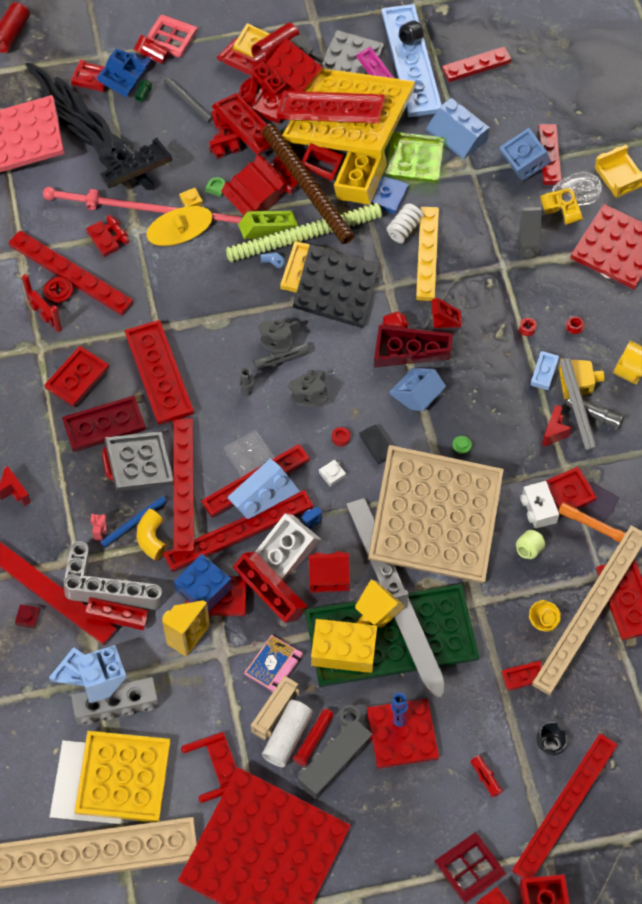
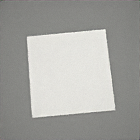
(67, 784)

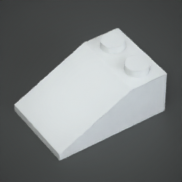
(287, 545)

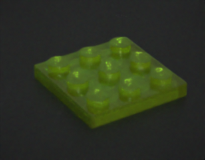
(415, 157)

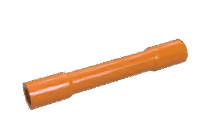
(575, 514)

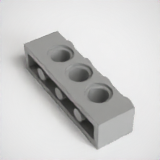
(143, 688)

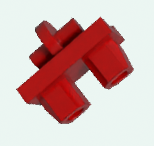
(222, 141)

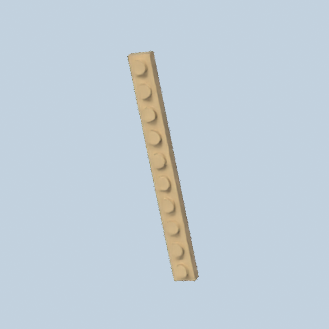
(589, 612)

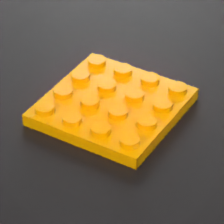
(122, 776)

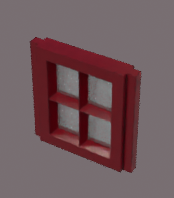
(470, 868)

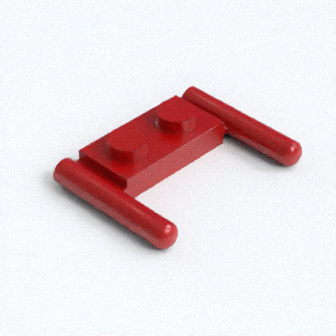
(236, 59)
(47, 314)
(221, 760)

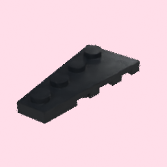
(138, 164)

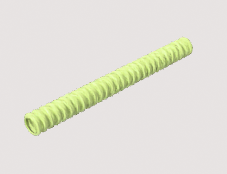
(300, 233)

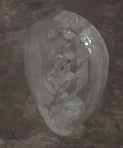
(577, 181)

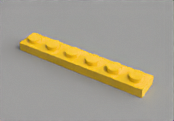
(427, 254)

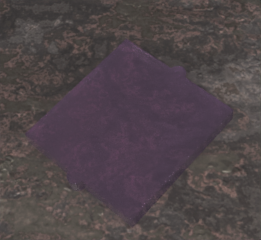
(603, 505)

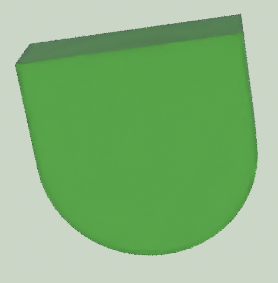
(215, 186)

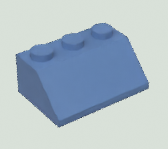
(459, 127)

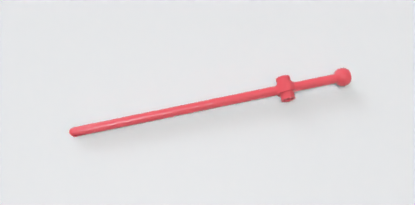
(93, 200)

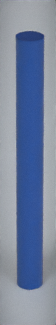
(131, 523)

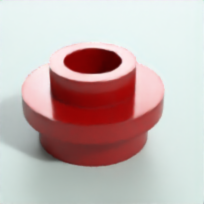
(577, 322)

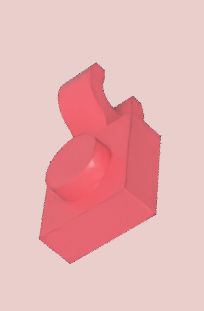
(99, 526)

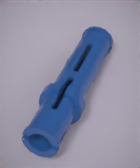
(399, 709)

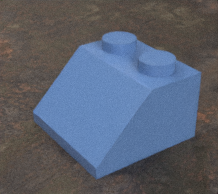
(418, 388)

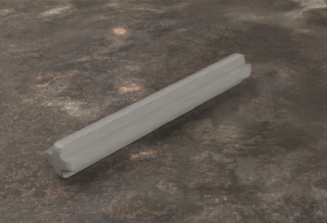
(577, 404)

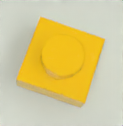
(190, 198)

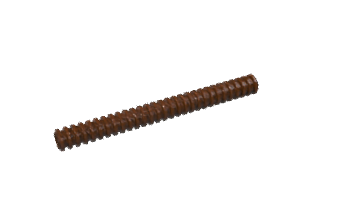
(308, 184)

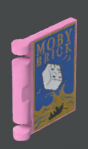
(273, 663)

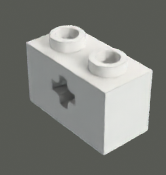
(539, 504)

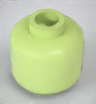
(530, 544)

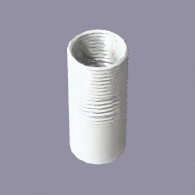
(285, 734)

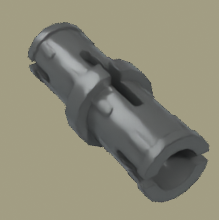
(246, 381)

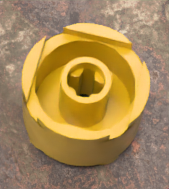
(630, 363)

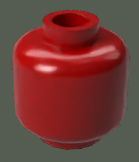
(395, 319)

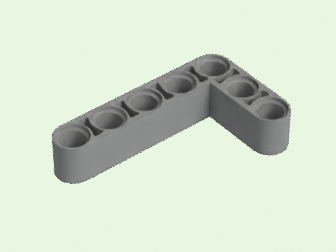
(104, 585)

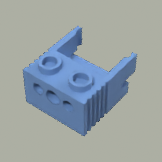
(525, 154)

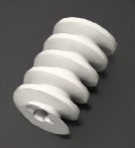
(404, 223)

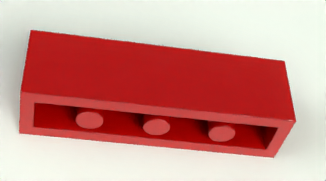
(269, 587)

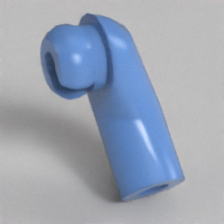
(274, 258)

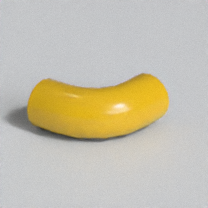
(147, 535)

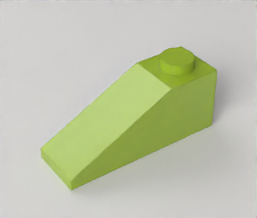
(262, 223)

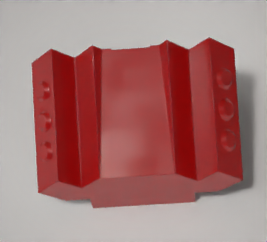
(255, 187)

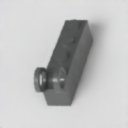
(336, 756)

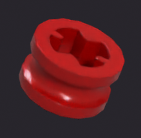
(527, 332)

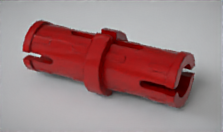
(486, 776)

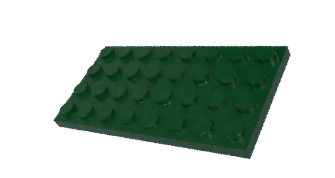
(442, 617)

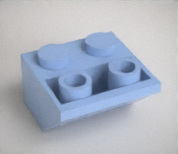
(101, 673)

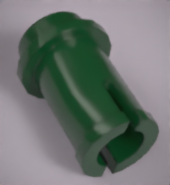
(144, 87)

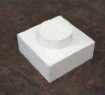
(332, 473)

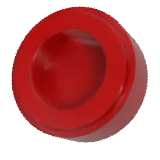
(341, 436)

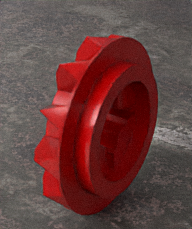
(51, 287)

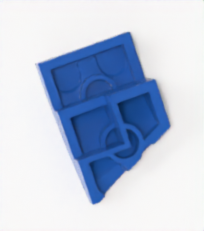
(123, 71)

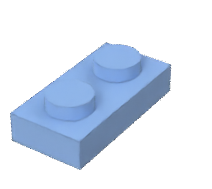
(544, 370)

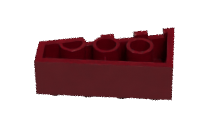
(410, 346)

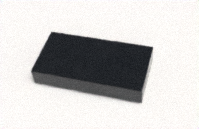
(375, 443)

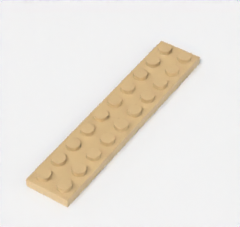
(96, 852)

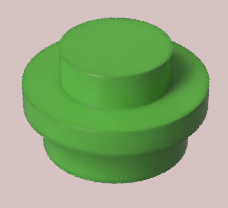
(461, 445)

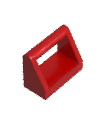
(324, 155)

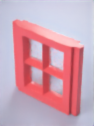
(172, 35)

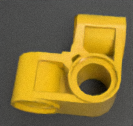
(554, 202)

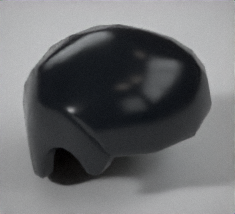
(551, 739)

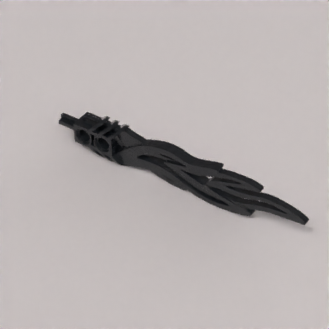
(84, 122)

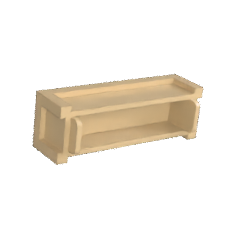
(274, 708)

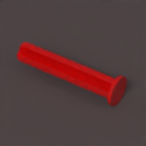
(313, 737)

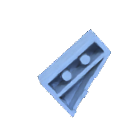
(263, 490)

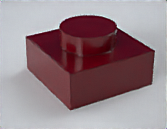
(27, 616)

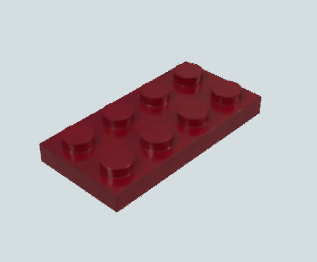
(107, 420)

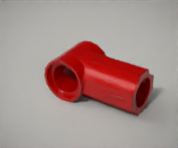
(148, 48)

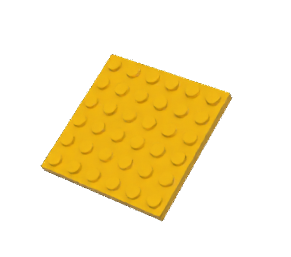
(351, 136)

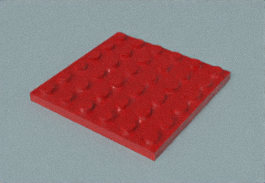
(263, 847)

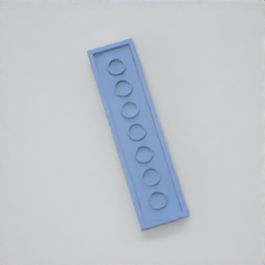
(411, 62)

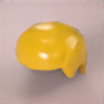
(544, 616)

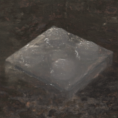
(248, 453)

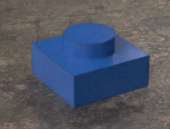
(312, 517)

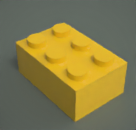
(359, 177)
(343, 645)

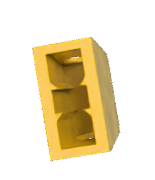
(584, 375)
(377, 605)

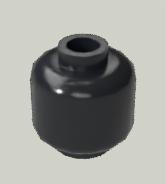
(411, 32)

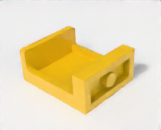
(619, 171)

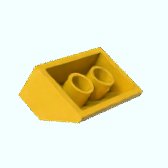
(185, 625)

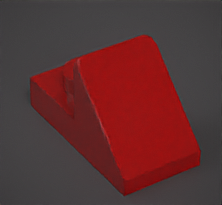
(445, 315)
(555, 430)
(11, 485)

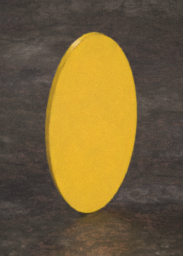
(179, 226)

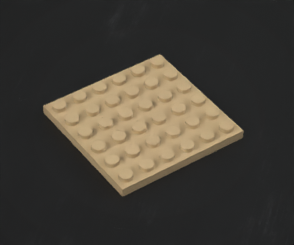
(435, 514)

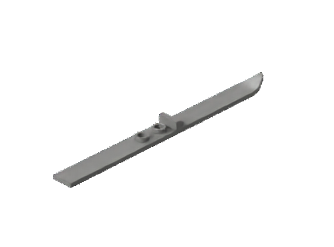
(406, 619)

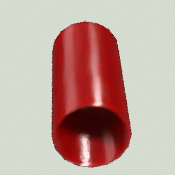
(12, 24)
(268, 45)

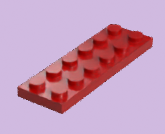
(331, 106)
(159, 372)

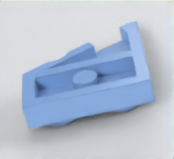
(68, 671)

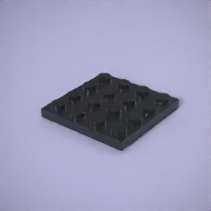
(335, 286)

